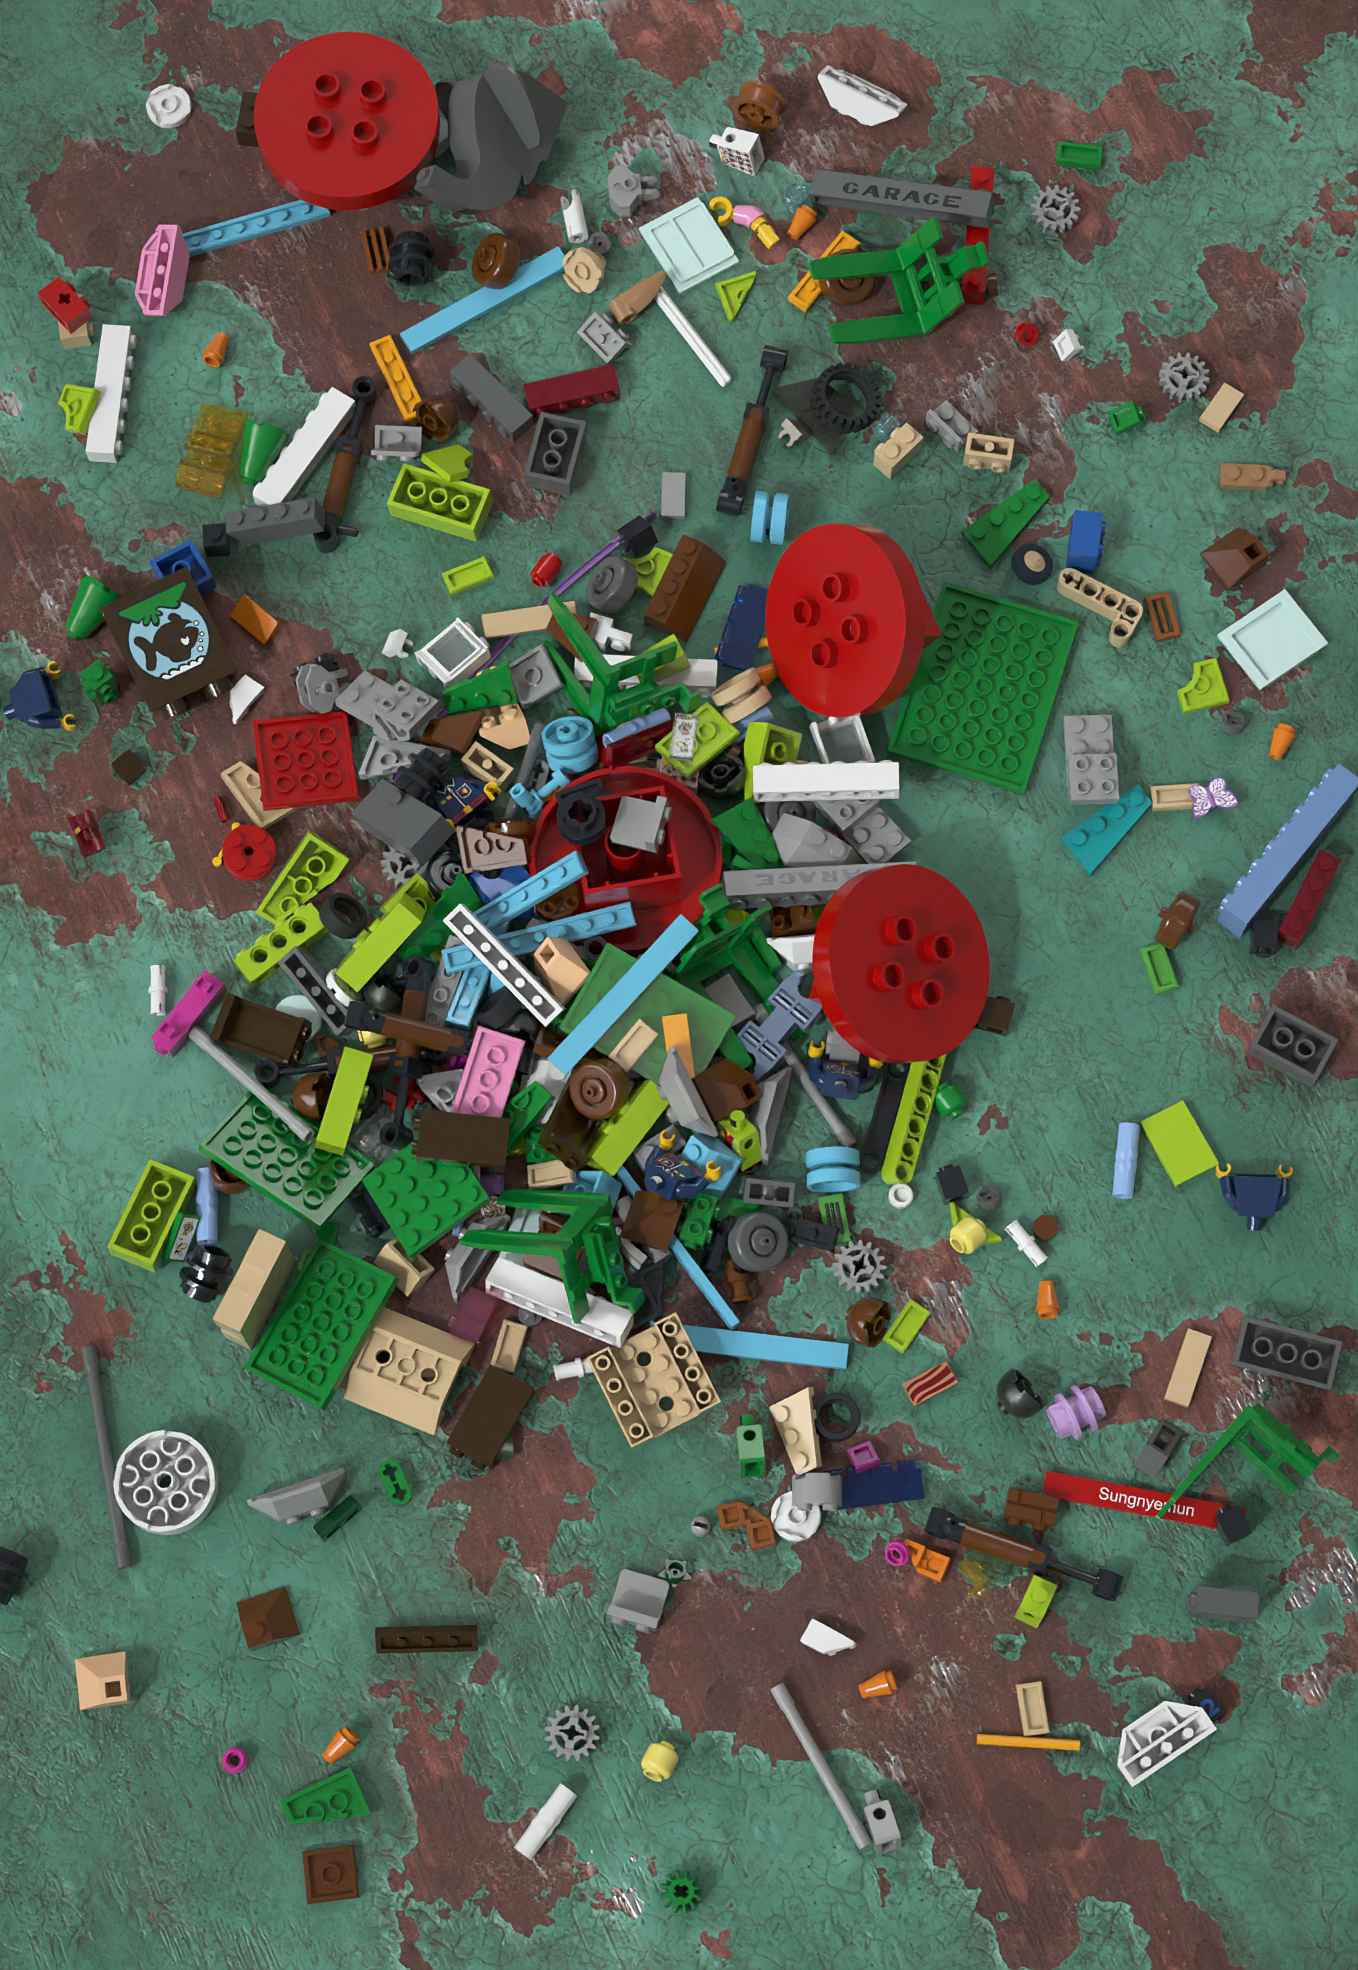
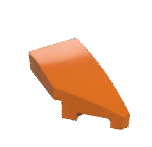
(928, 1562)

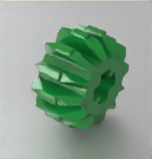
(681, 1901)

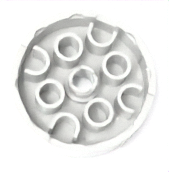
(169, 1508)

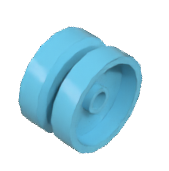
(771, 518)
(570, 744)
(833, 1169)

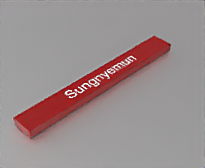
(1130, 1499)

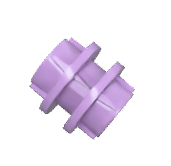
(1076, 1412)

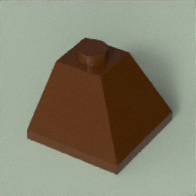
(651, 1220)
(267, 1619)

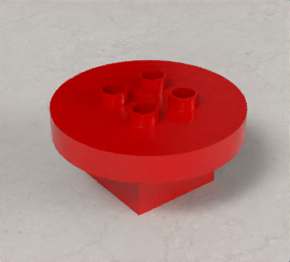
(347, 120)
(846, 620)
(655, 883)
(900, 964)

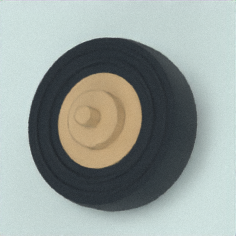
(1031, 564)

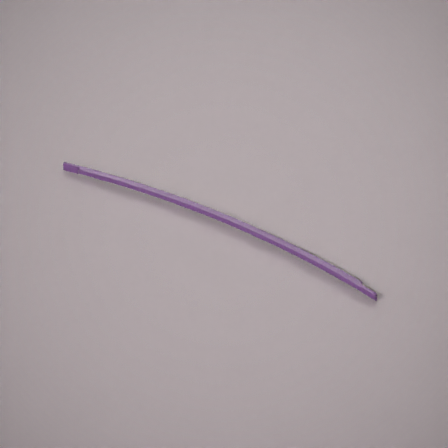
(566, 584)

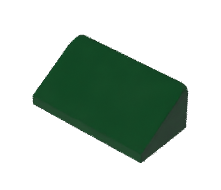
(337, 1517)

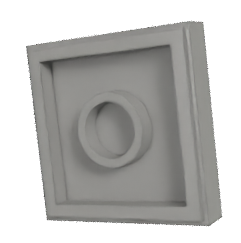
(535, 676)

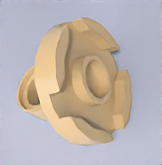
(584, 269)

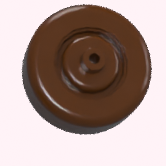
(496, 261)
(847, 291)
(1177, 920)
(599, 1089)

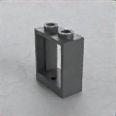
(1223, 1604)

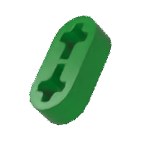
(389, 1485)

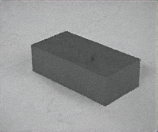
(402, 822)
(1285, 1353)

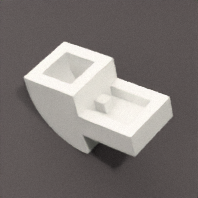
(607, 635)

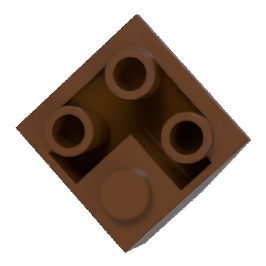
(1235, 557)
(453, 731)
(795, 920)
(726, 1089)

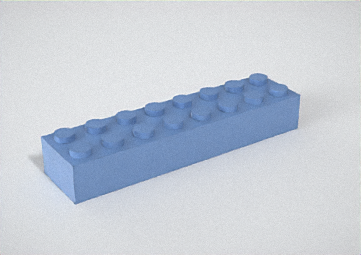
(1287, 850)

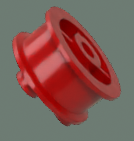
(246, 839)

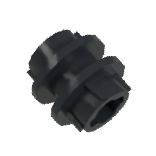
(411, 258)
(422, 775)
(578, 805)
(204, 1277)
(11, 1568)

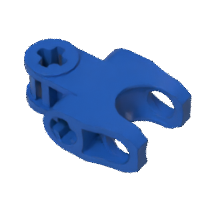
(493, 888)

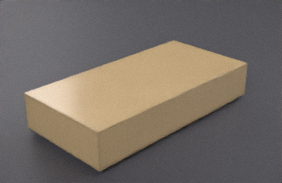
(1221, 407)
(1171, 797)
(633, 1045)
(549, 1175)
(509, 1346)
(1032, 1709)

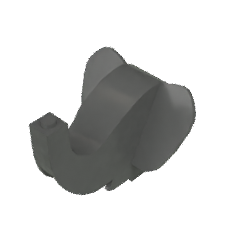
(497, 132)

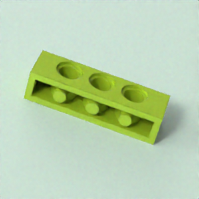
(258, 972)

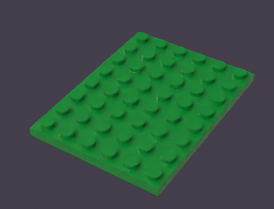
(984, 688)

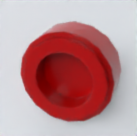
(1027, 333)

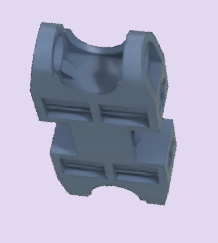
(780, 1025)

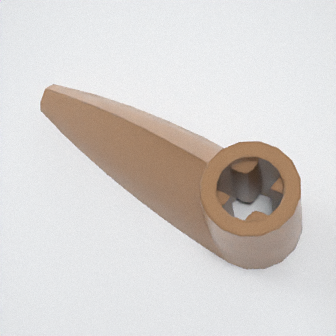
(635, 299)

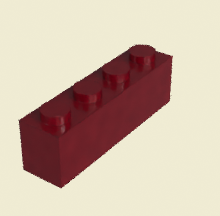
(572, 391)
(1308, 899)

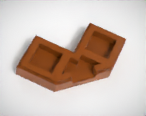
(738, 1515)

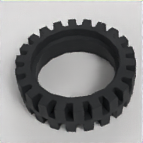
(855, 377)

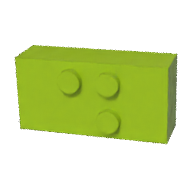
(440, 504)
(380, 942)
(343, 1103)
(625, 1130)
(151, 1214)

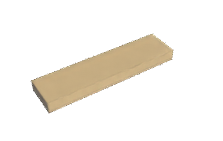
(519, 621)

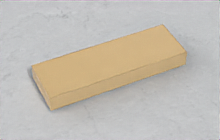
(1187, 1367)

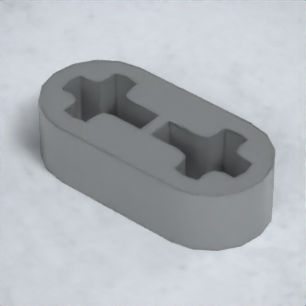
(543, 777)

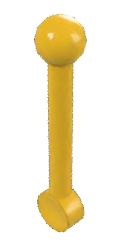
(217, 862)

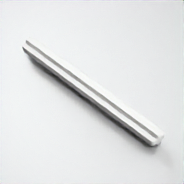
(692, 338)

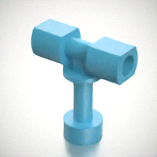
(534, 800)

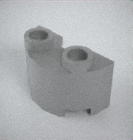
(817, 1490)

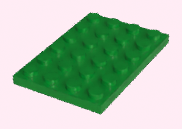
(661, 998)
(281, 1165)
(321, 1324)

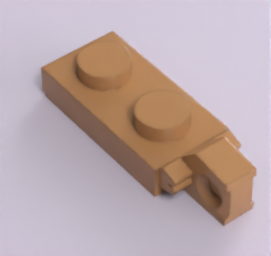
(1250, 476)

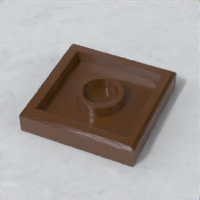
(330, 1874)

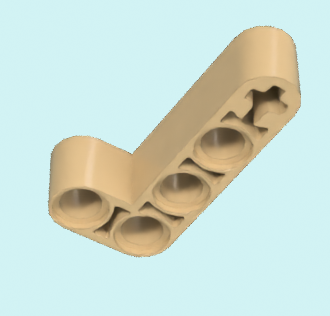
(1097, 603)

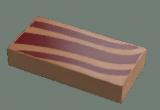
(930, 1384)

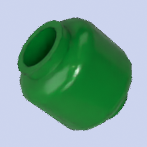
(950, 1100)

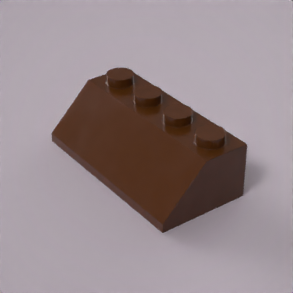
(684, 588)

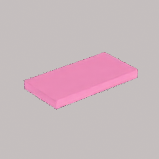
(488, 1074)

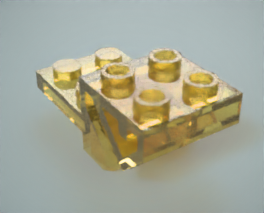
(210, 450)

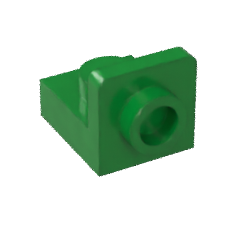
(1127, 417)

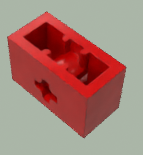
(65, 305)

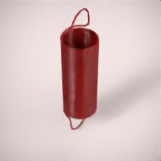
(221, 809)

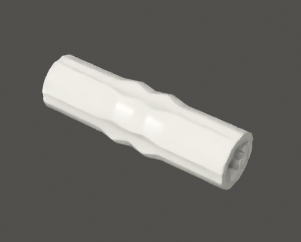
(545, 1821)

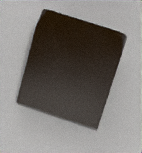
(128, 767)

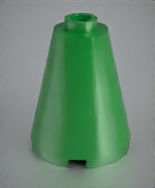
(259, 450)
(85, 611)

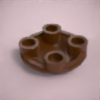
(561, 903)

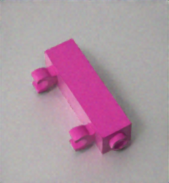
(187, 1014)

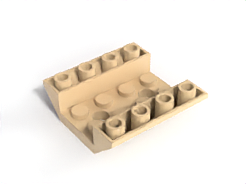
(398, 1385)
(637, 1390)

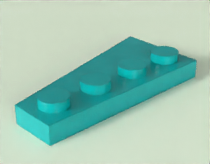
(1101, 832)

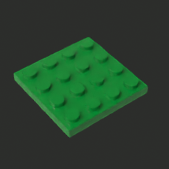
(424, 1197)

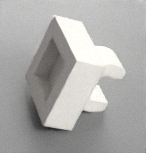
(1067, 344)
(395, 642)

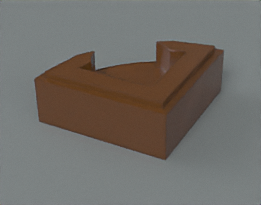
(325, 1043)

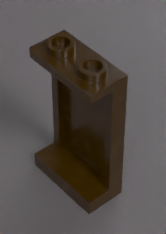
(261, 1030)
(568, 1132)
(461, 1139)
(489, 1418)

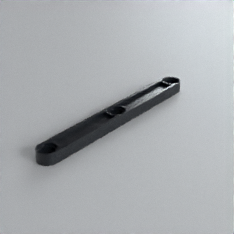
(883, 1117)

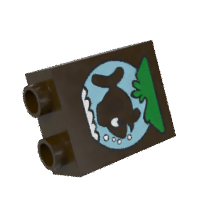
(170, 643)

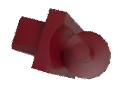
(87, 833)

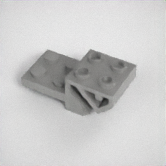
(390, 710)
(1090, 760)
(864, 828)

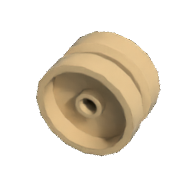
(741, 695)

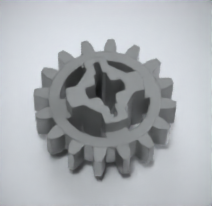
(1056, 207)
(1174, 383)
(403, 874)
(850, 1262)
(574, 1721)

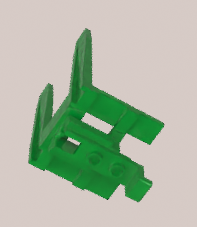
(920, 308)
(606, 705)
(712, 952)
(587, 1227)
(1275, 1437)

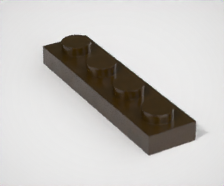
(426, 1639)

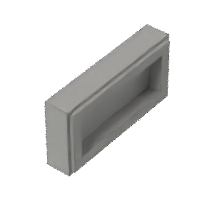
(673, 495)

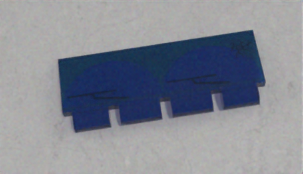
(744, 628)
(882, 1486)

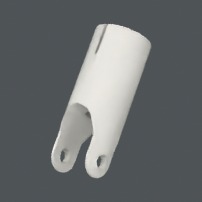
(574, 218)

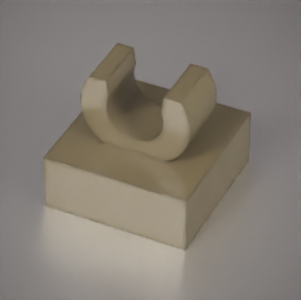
(795, 431)

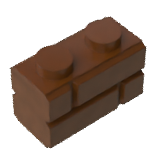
(1030, 1509)

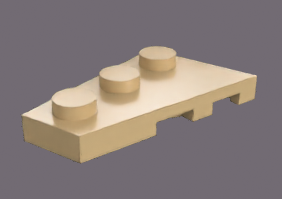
(246, 788)
(797, 1429)

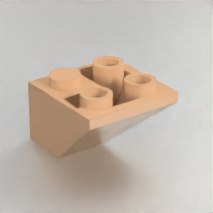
(504, 726)
(560, 968)
(103, 1680)

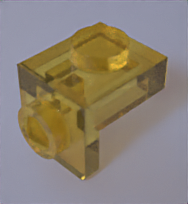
(973, 1572)

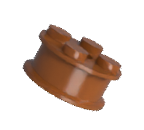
(759, 105)

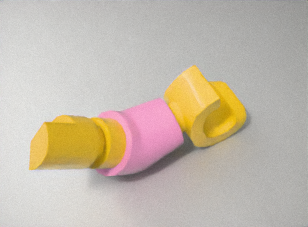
(745, 215)

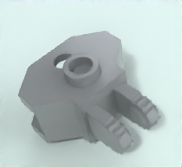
(626, 191)
(321, 687)

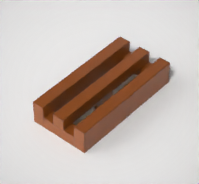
(372, 234)
(1167, 635)

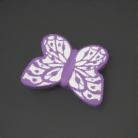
(1211, 797)

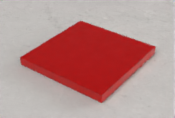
(305, 760)

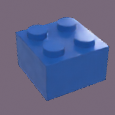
(1086, 541)
(185, 556)

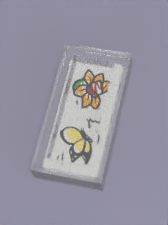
(684, 737)

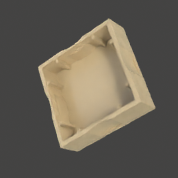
(255, 1289)

